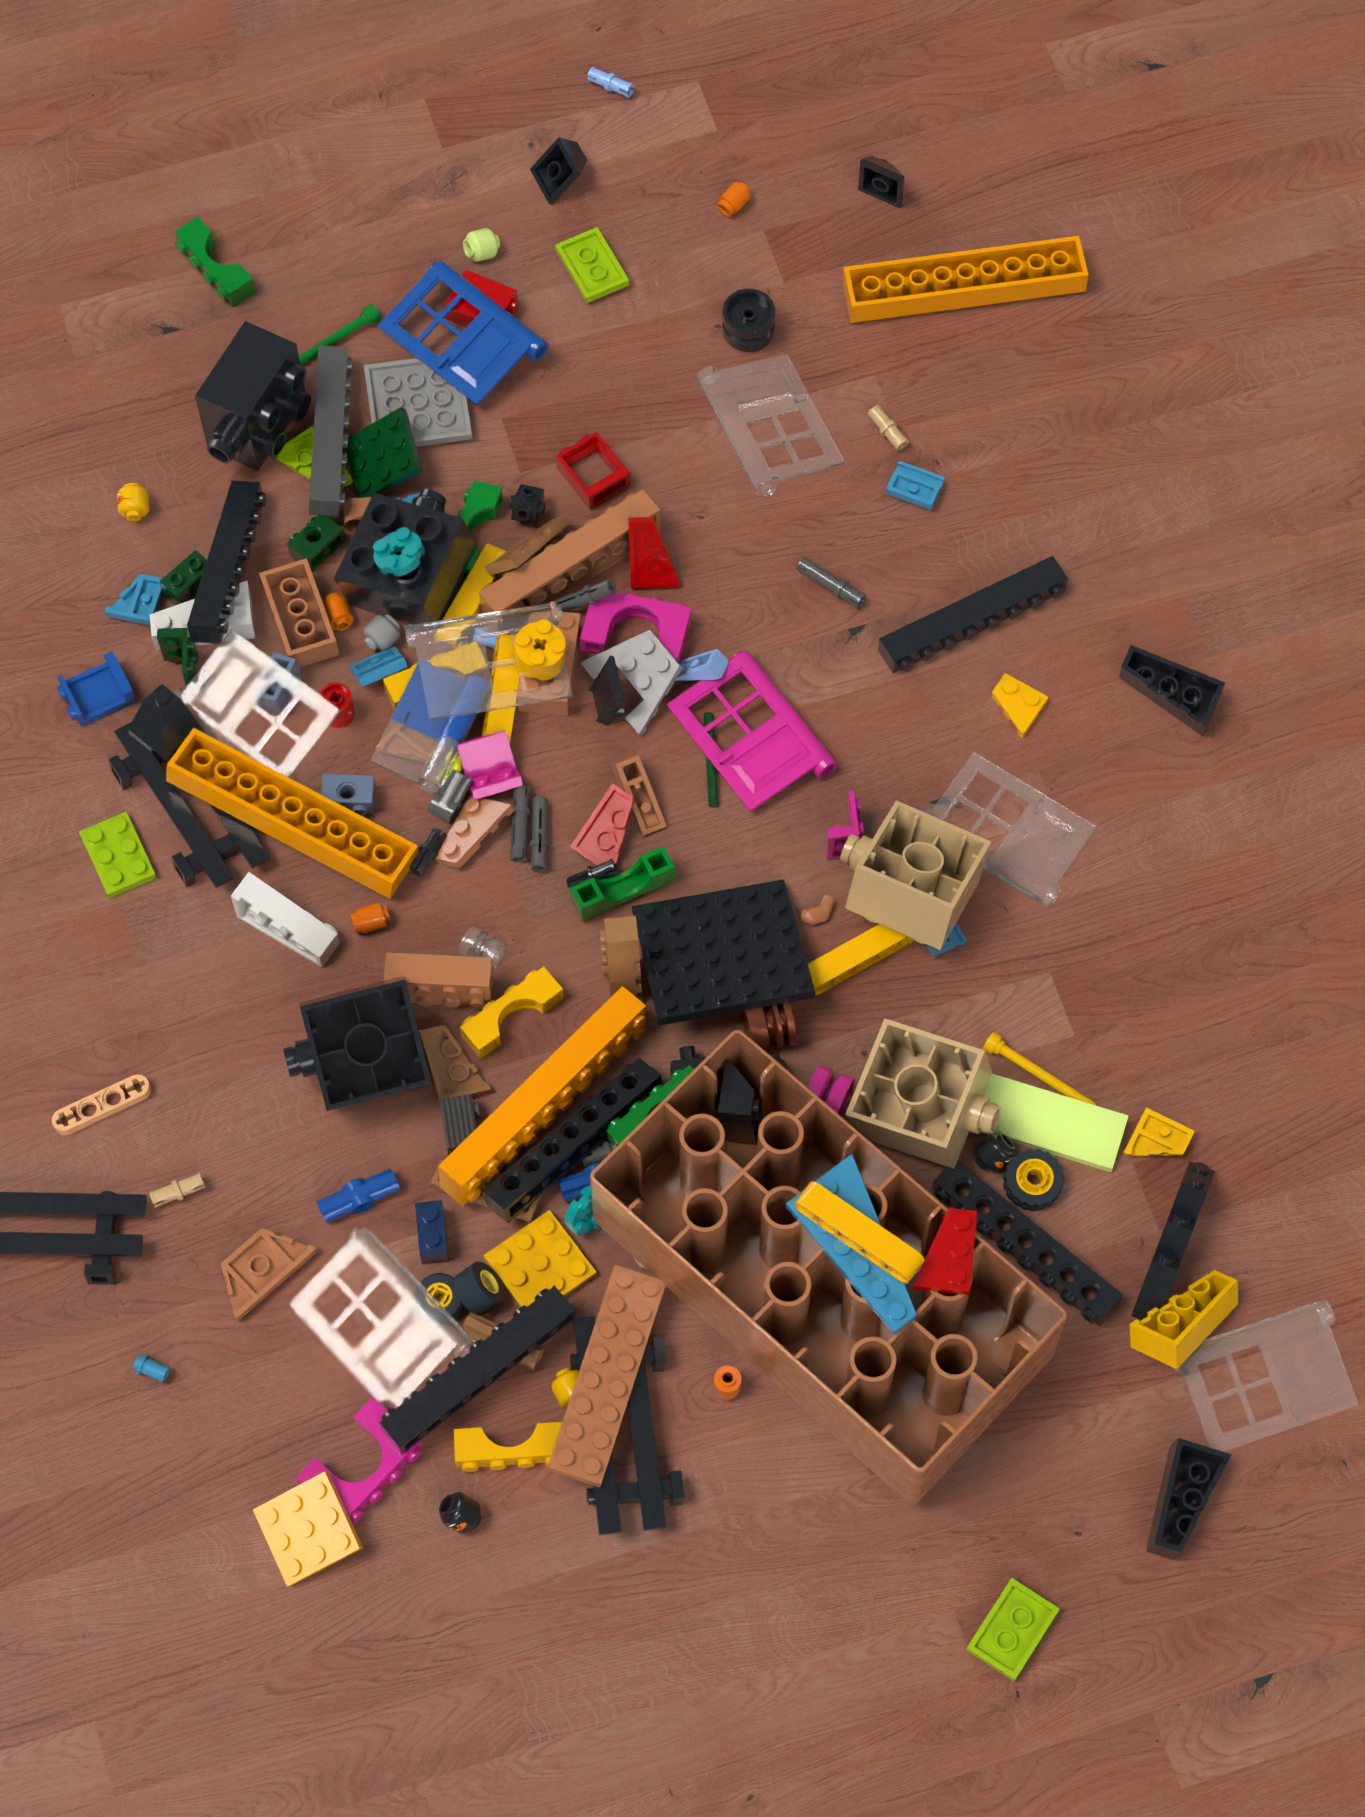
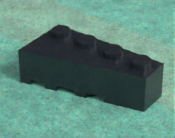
(1173, 687)
(1183, 1494)

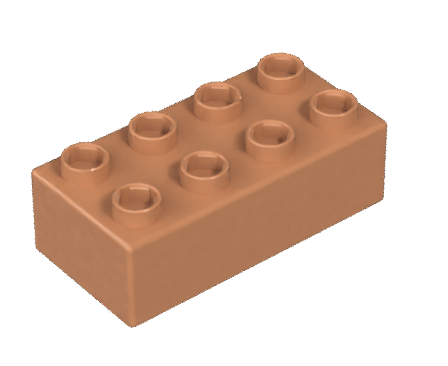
(720, 1238)

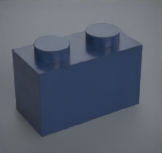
(431, 1232)

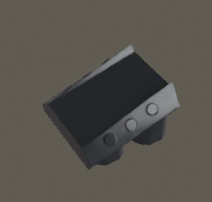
(608, 694)

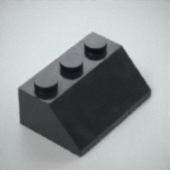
(738, 1107)

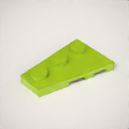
(298, 455)

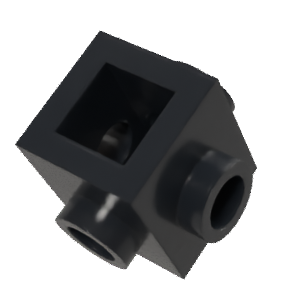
(527, 504)

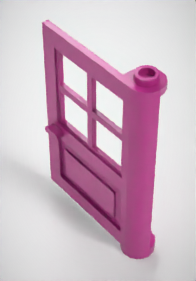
(767, 756)

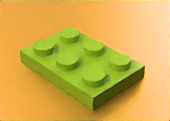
(592, 265)
(117, 855)
(1012, 1629)

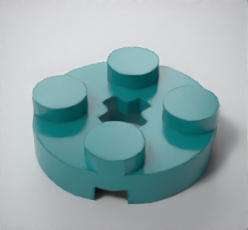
(403, 541)
(580, 1214)

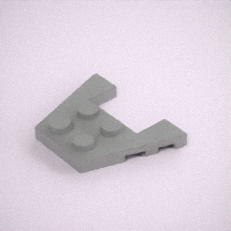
(647, 667)

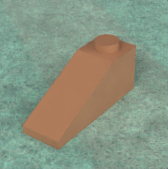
(634, 780)

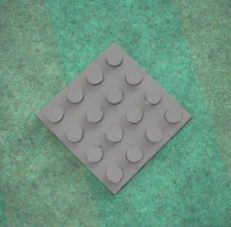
(433, 406)

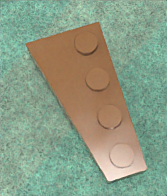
(621, 955)

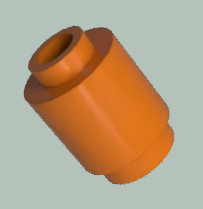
(733, 199)
(338, 611)
(369, 918)
(727, 1390)

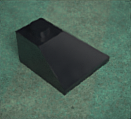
(558, 168)
(881, 180)
(163, 722)

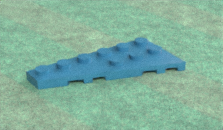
(878, 1288)

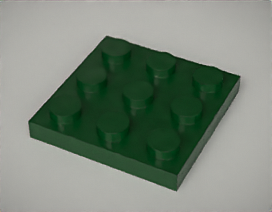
(383, 454)

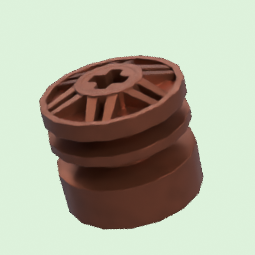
(770, 1022)

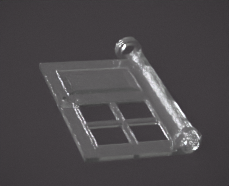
(759, 393)
(457, 667)
(233, 685)
(1038, 844)
(405, 1343)
(1300, 1364)

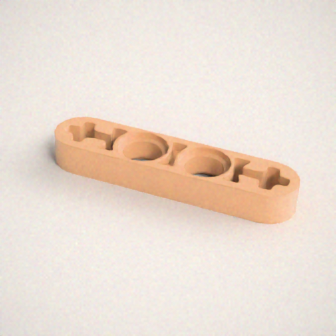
(103, 1108)

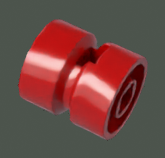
(341, 698)

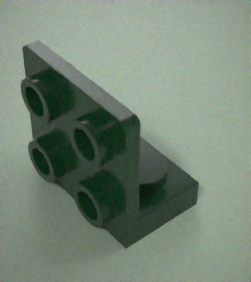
(177, 647)

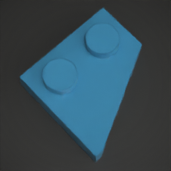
(137, 601)

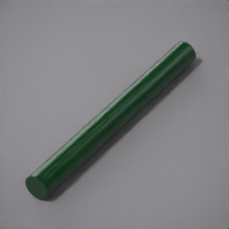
(711, 770)

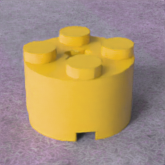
(539, 650)

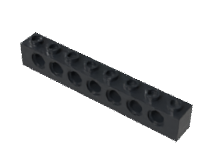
(568, 1151)
(1064, 1262)

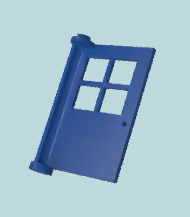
(479, 353)

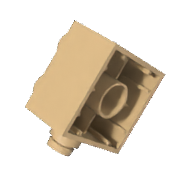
(914, 874)
(922, 1094)

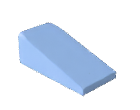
(703, 666)

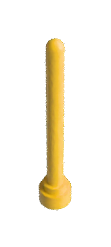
(996, 1045)

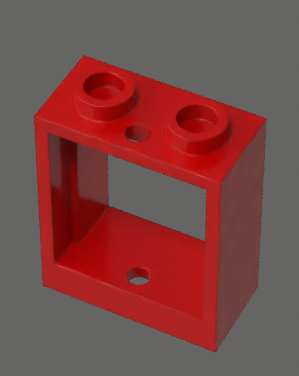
(606, 487)

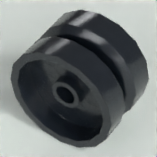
(748, 320)

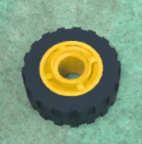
(1040, 1165)

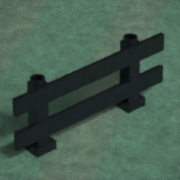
(205, 855)
(99, 1245)
(649, 1487)

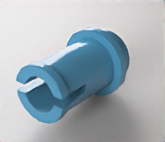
(151, 1368)

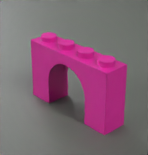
(669, 618)
(359, 1495)

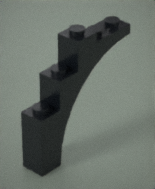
(1174, 1239)

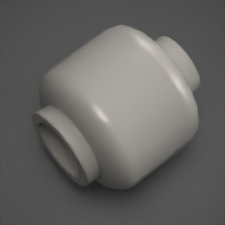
(381, 632)

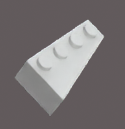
(178, 615)
(284, 920)

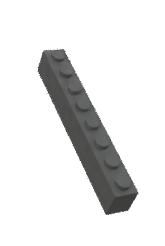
(328, 431)

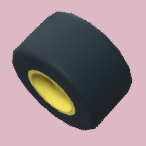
(479, 1288)

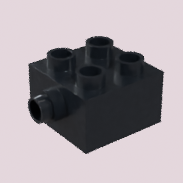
(252, 397)
(429, 588)
(360, 1044)

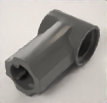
(448, 801)

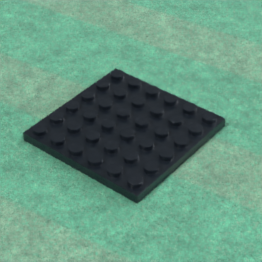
(722, 952)

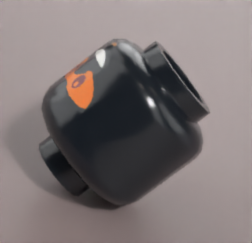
(994, 1152)
(460, 1512)

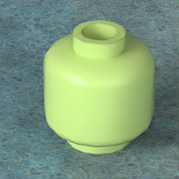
(481, 244)

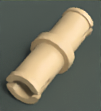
(888, 428)
(177, 1190)

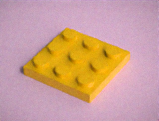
(539, 1259)
(307, 1528)

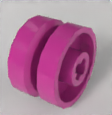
(836, 1096)

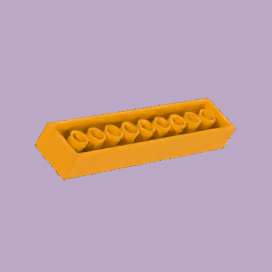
(965, 279)
(291, 813)
(542, 1097)

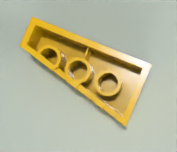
(1186, 1321)

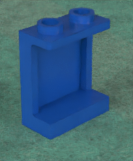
(97, 691)

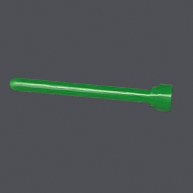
(368, 316)

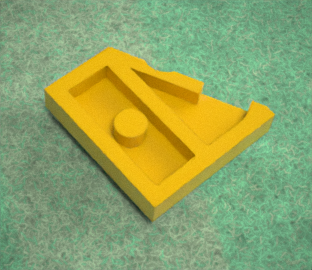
(1019, 702)
(1158, 1136)

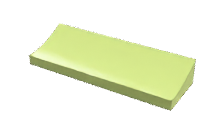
(1057, 1123)

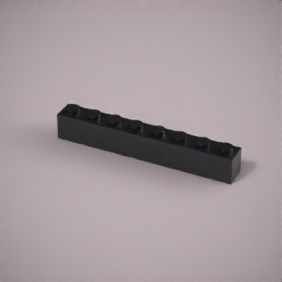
(226, 562)
(973, 614)
(477, 1369)

